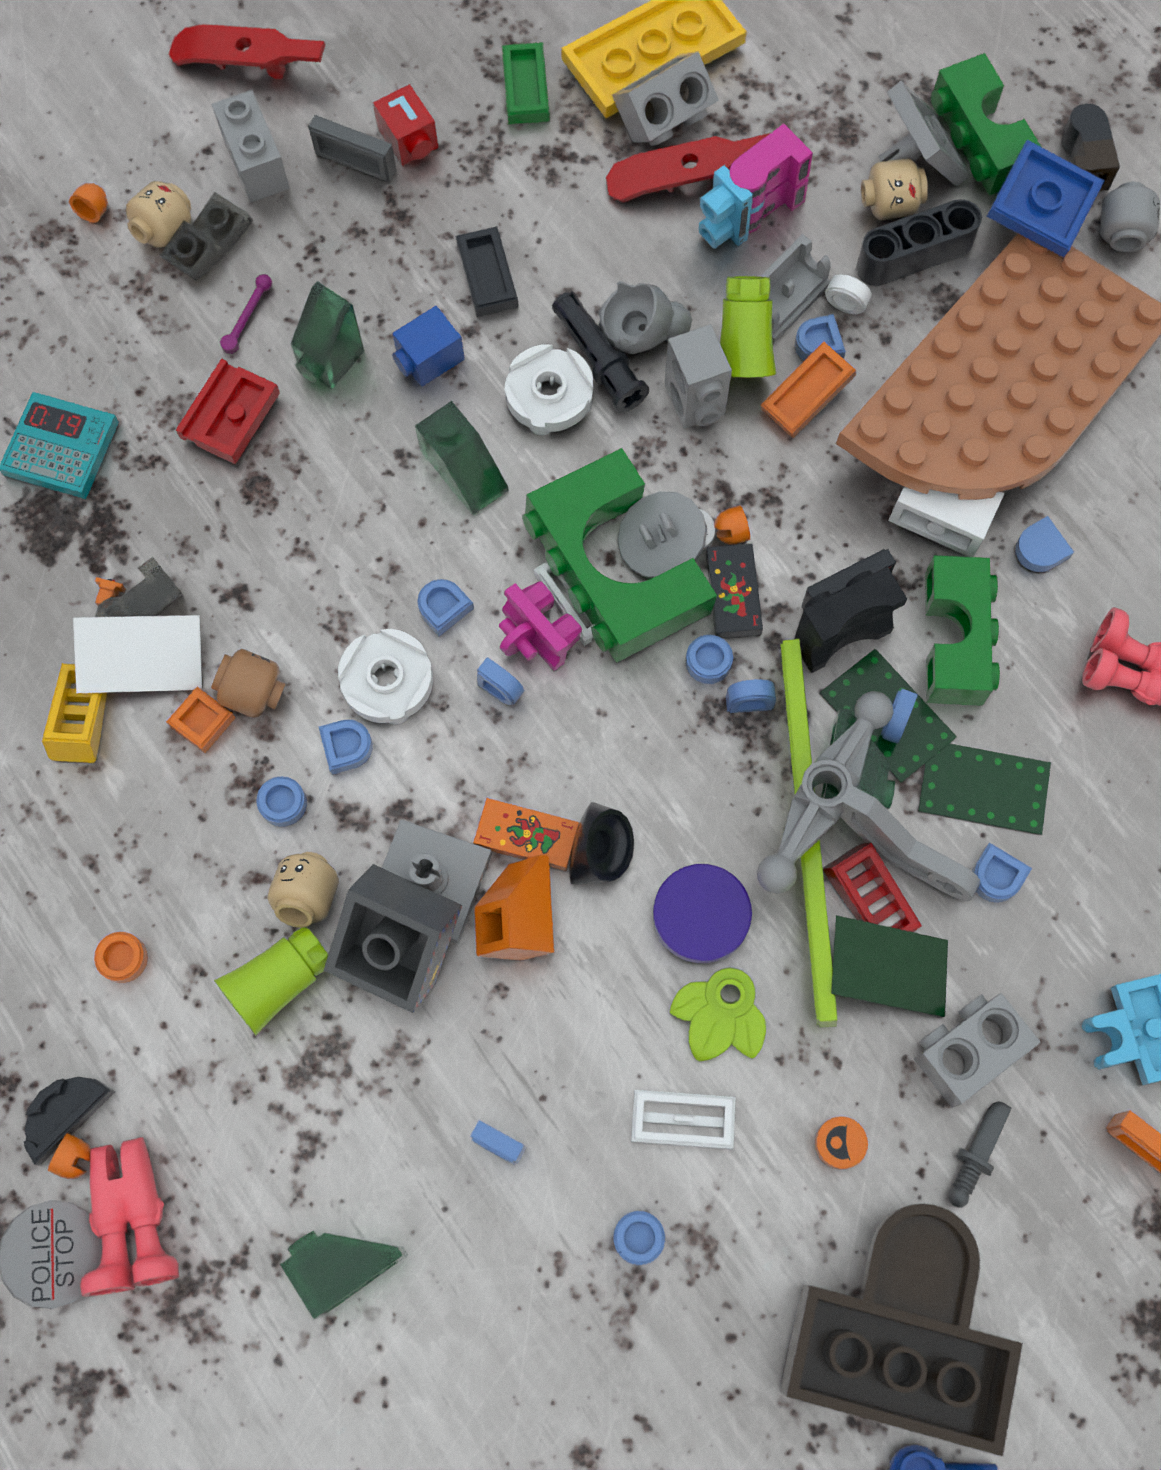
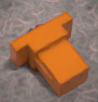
(108, 589)

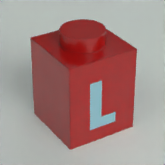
(406, 125)

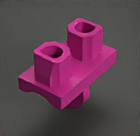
(529, 629)

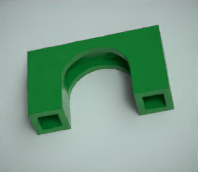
(624, 614)

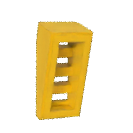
(67, 740)

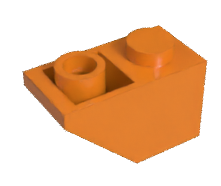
(516, 913)

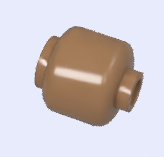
(248, 683)

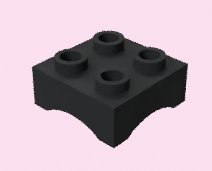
(850, 615)

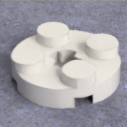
(551, 412)
(391, 702)

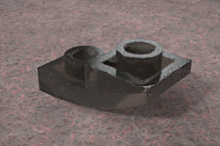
(212, 235)

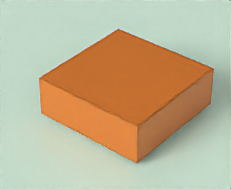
(201, 719)

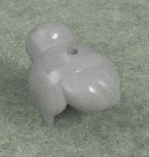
(641, 306)

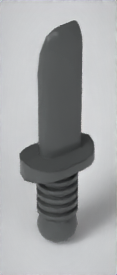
(979, 1153)

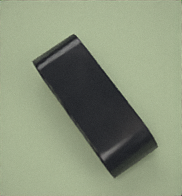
(932, 228)

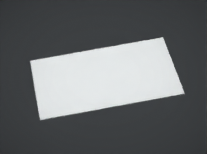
(137, 653)

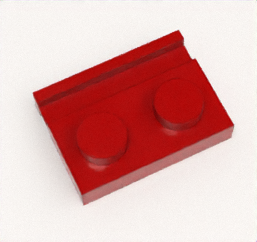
(228, 411)

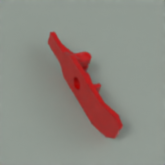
(225, 46)
(665, 166)

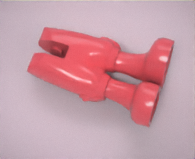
(1113, 644)
(113, 1206)

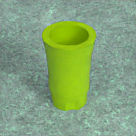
(748, 327)
(273, 978)

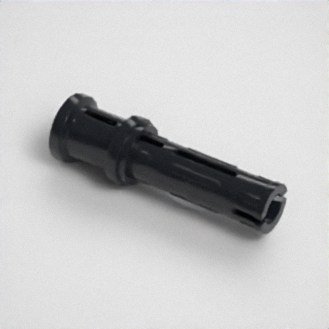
(609, 365)

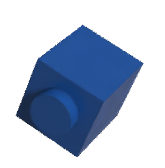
(427, 346)

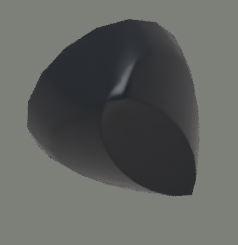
(601, 846)

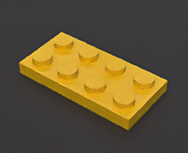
(646, 40)

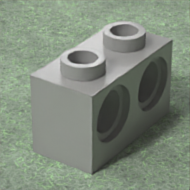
(663, 91)
(251, 146)
(697, 376)
(981, 1058)

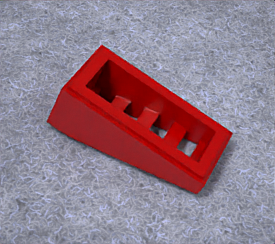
(886, 886)

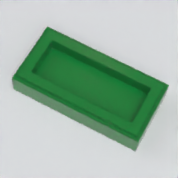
(525, 83)

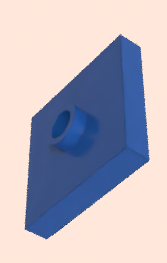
(1045, 198)

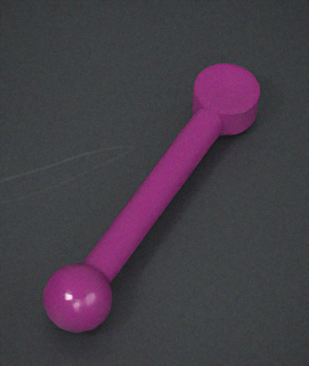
(229, 342)

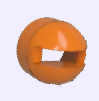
(89, 202)
(732, 526)
(67, 1155)

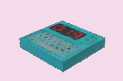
(59, 445)

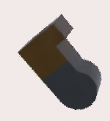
(1091, 143)

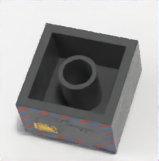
(392, 937)

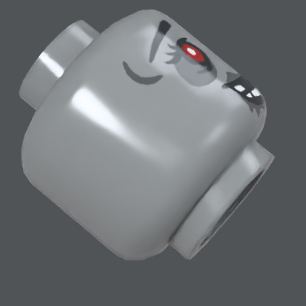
(1129, 217)

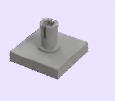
(925, 138)
(439, 864)

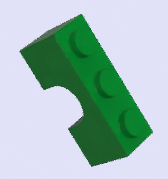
(964, 98)
(963, 593)

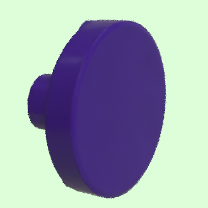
(702, 913)

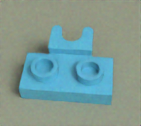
(1132, 1028)

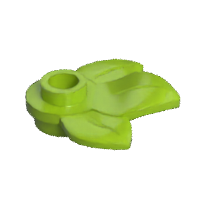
(718, 1022)

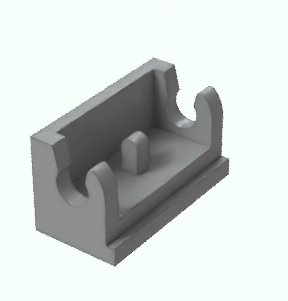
(795, 284)

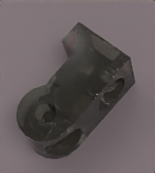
(146, 598)

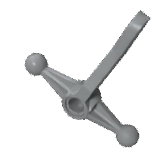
(814, 816)

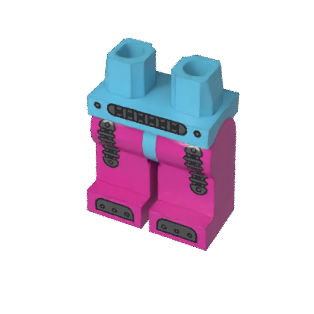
(755, 186)

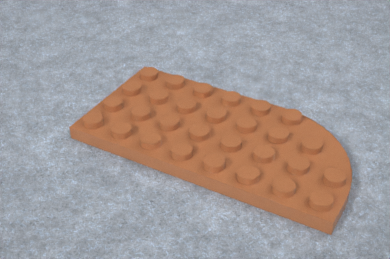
(1007, 375)

